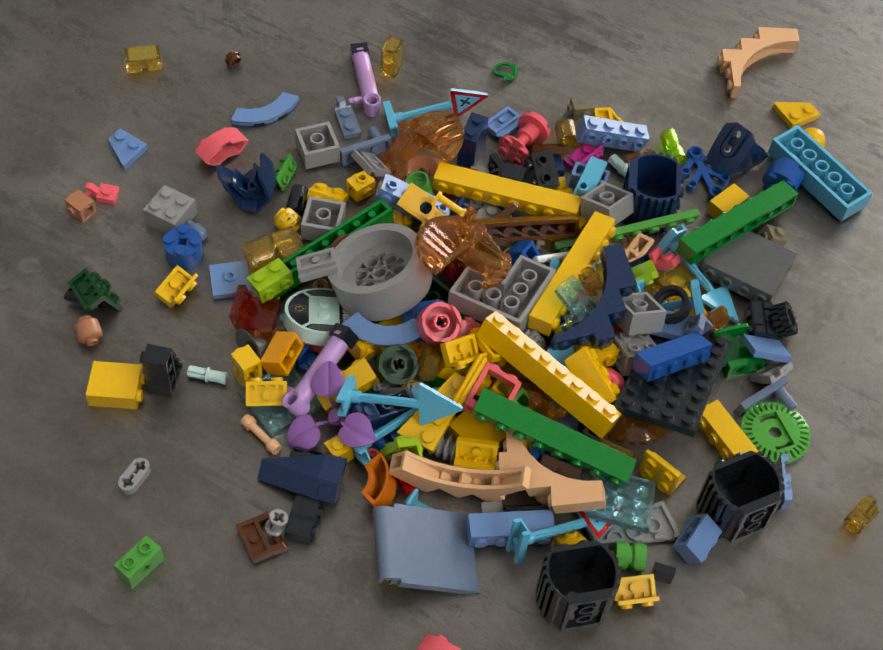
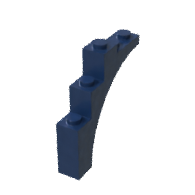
(597, 328)

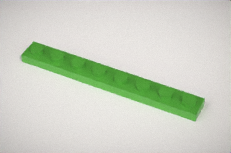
(652, 225)

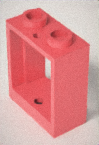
(496, 372)

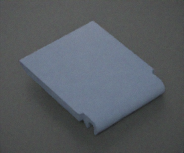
(424, 549)

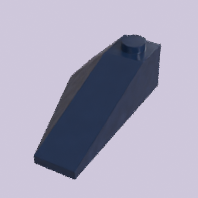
(310, 475)

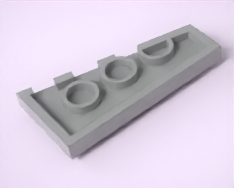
(661, 529)

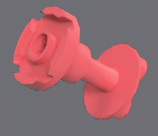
(532, 129)

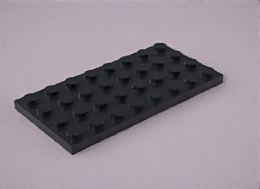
(677, 398)

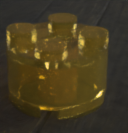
(259, 252)

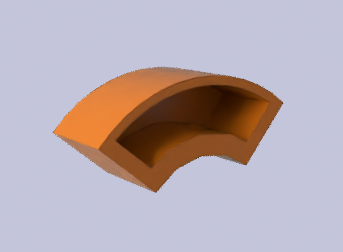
(380, 485)

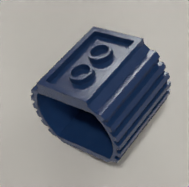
(655, 187)

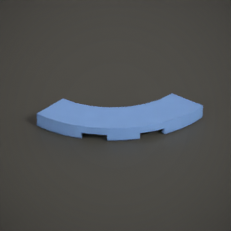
(265, 114)
(383, 335)

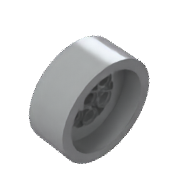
(380, 272)

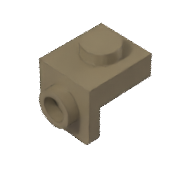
(578, 110)
(773, 234)

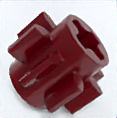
(452, 271)

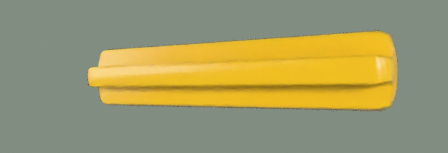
(470, 379)

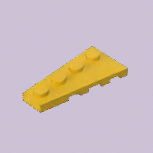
(432, 433)

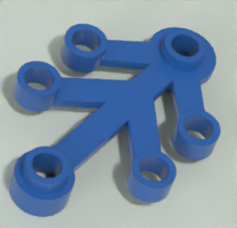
(696, 155)

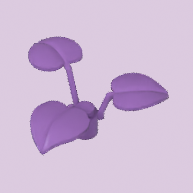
(356, 427)

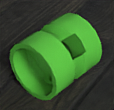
(421, 180)
(631, 556)

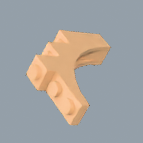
(749, 50)
(458, 481)
(563, 493)

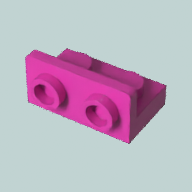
(583, 155)

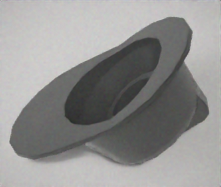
(258, 345)

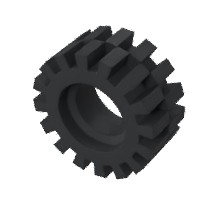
(784, 319)

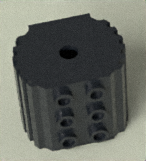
(748, 483)
(580, 568)

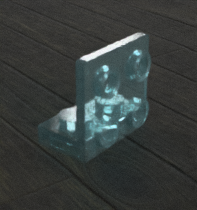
(575, 300)

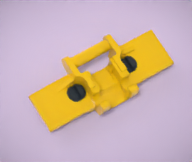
(422, 204)

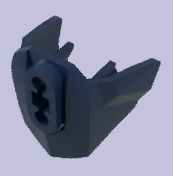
(743, 154)
(250, 190)

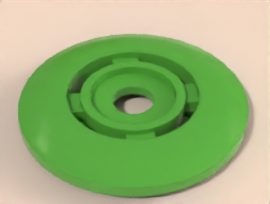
(789, 423)

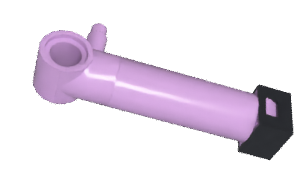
(369, 95)
(298, 399)

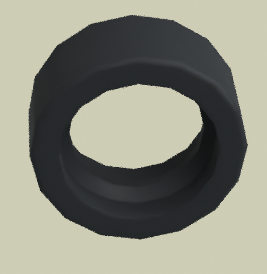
(673, 290)

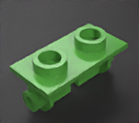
(285, 171)

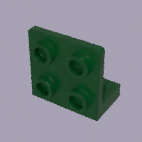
(93, 290)

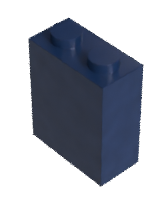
(474, 140)

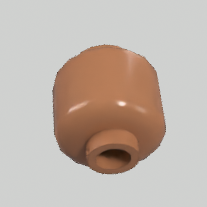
(88, 330)

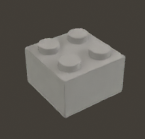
(317, 145)
(608, 201)
(169, 209)
(321, 217)
(642, 315)

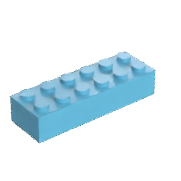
(824, 175)

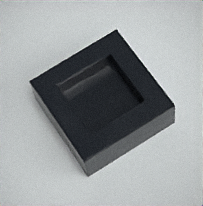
(663, 572)

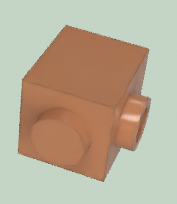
(80, 206)

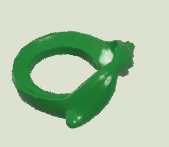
(514, 68)

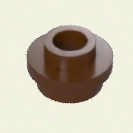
(233, 58)

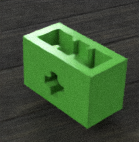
(139, 562)

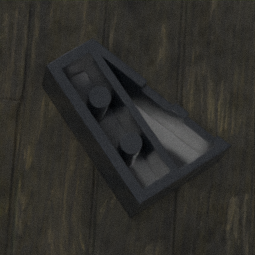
(160, 369)

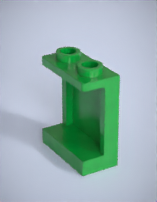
(739, 359)

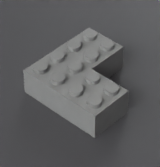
(511, 298)

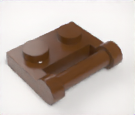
(255, 540)

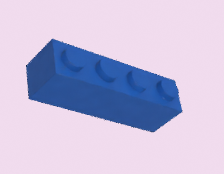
(672, 356)

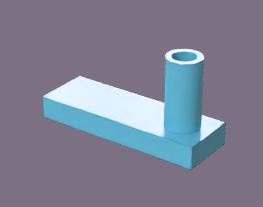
(591, 176)

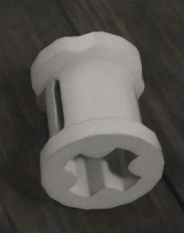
(274, 519)

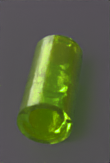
(673, 145)

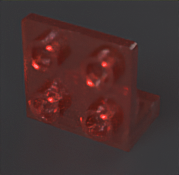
(251, 313)

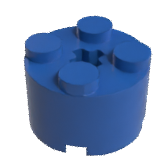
(783, 169)
(183, 247)

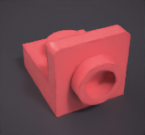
(664, 261)

